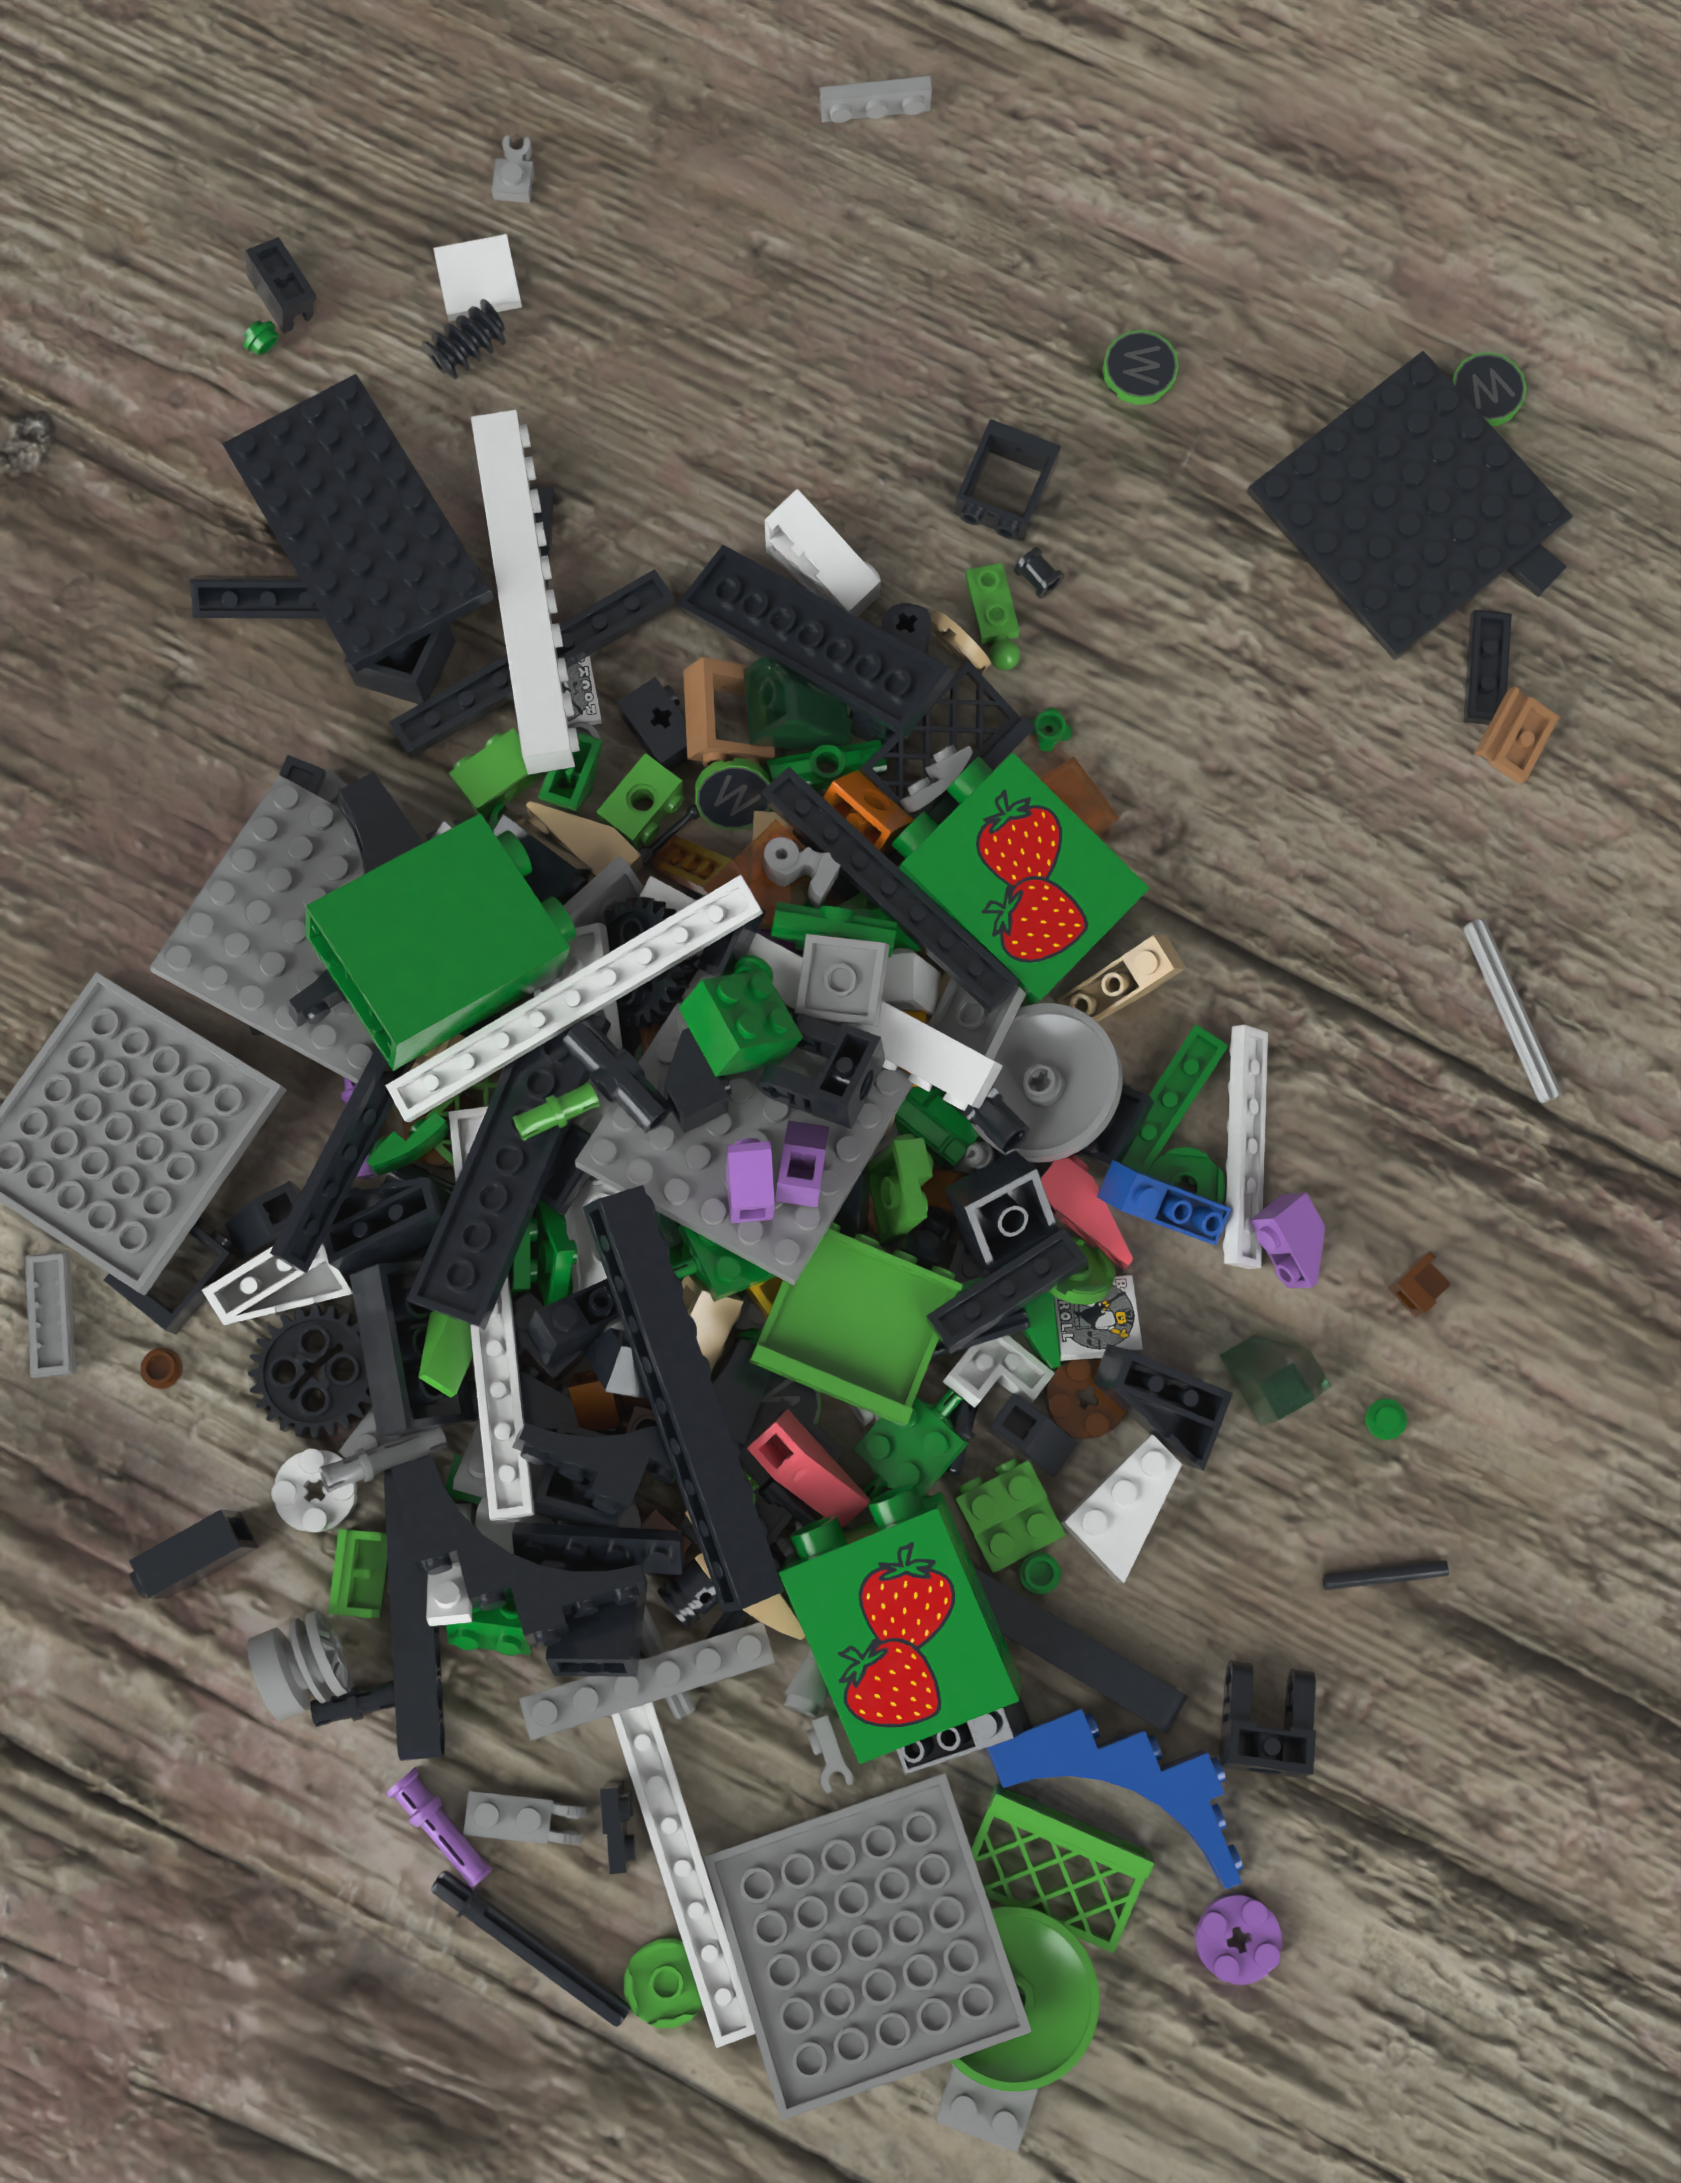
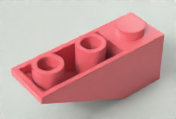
(807, 1469)

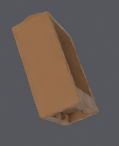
(699, 682)

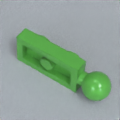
(994, 613)

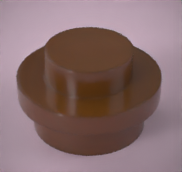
(161, 1368)

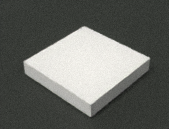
(477, 272)

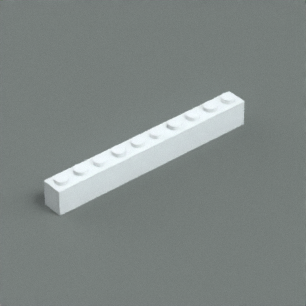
(522, 592)
(906, 1041)

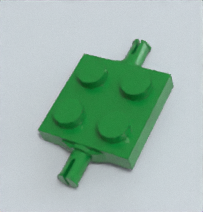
(717, 1267)
(914, 1451)

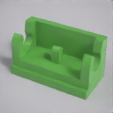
(359, 1574)

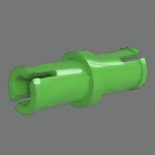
(556, 1111)

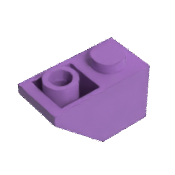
(802, 1163)
(750, 1180)
(1292, 1237)

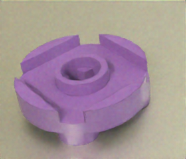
(1260, 1951)

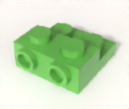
(896, 1186)
(1008, 1514)

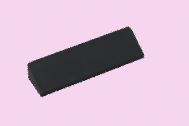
(251, 597)

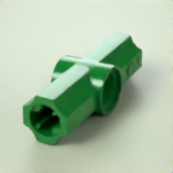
(844, 759)
(795, 921)

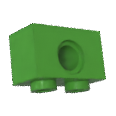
(649, 781)

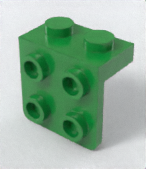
(491, 1630)

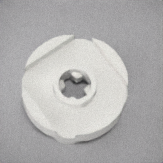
(291, 1492)

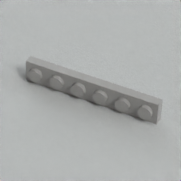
(656, 1679)

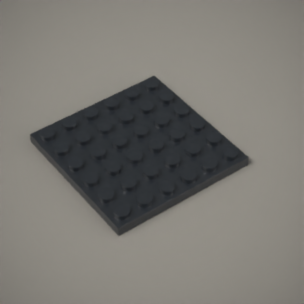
(1409, 504)

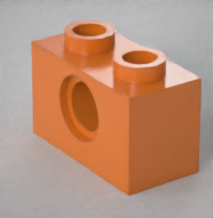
(868, 810)

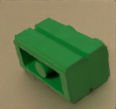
(941, 1125)

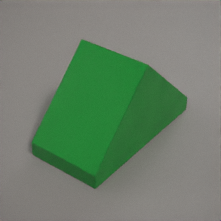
(574, 785)

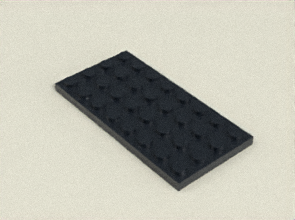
(357, 523)

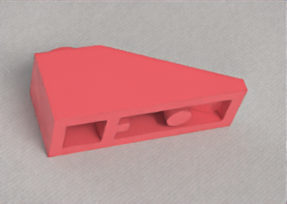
(1075, 1203)

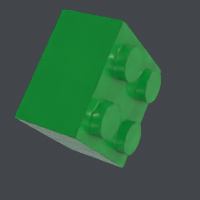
(740, 1022)

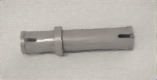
(381, 1458)

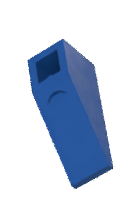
(1163, 1203)

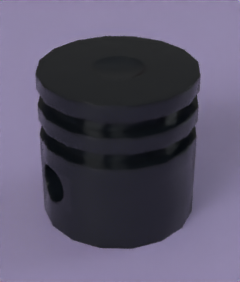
(689, 1594)

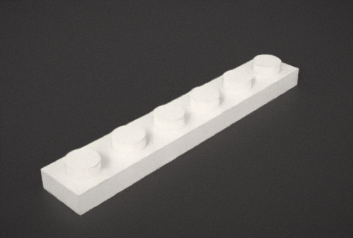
(1245, 1144)

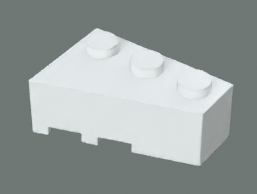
(819, 556)
(911, 982)
(272, 1286)
(1123, 1507)

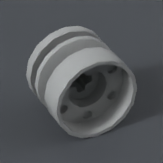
(289, 1669)

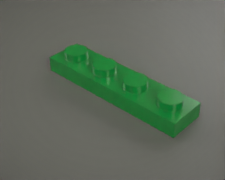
(1175, 1094)

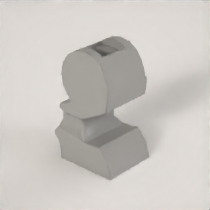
(785, 864)

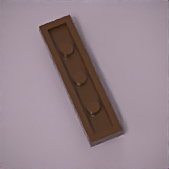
(693, 865)

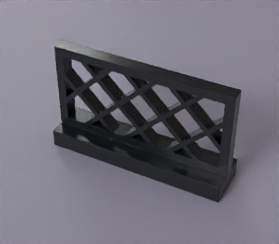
(992, 750)

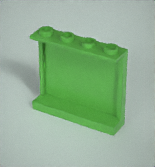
(857, 1325)

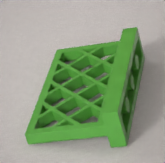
(1078, 1838)

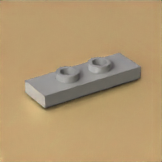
(50, 1315)

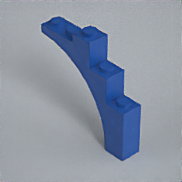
(1182, 1788)

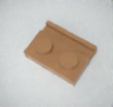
(1517, 735)

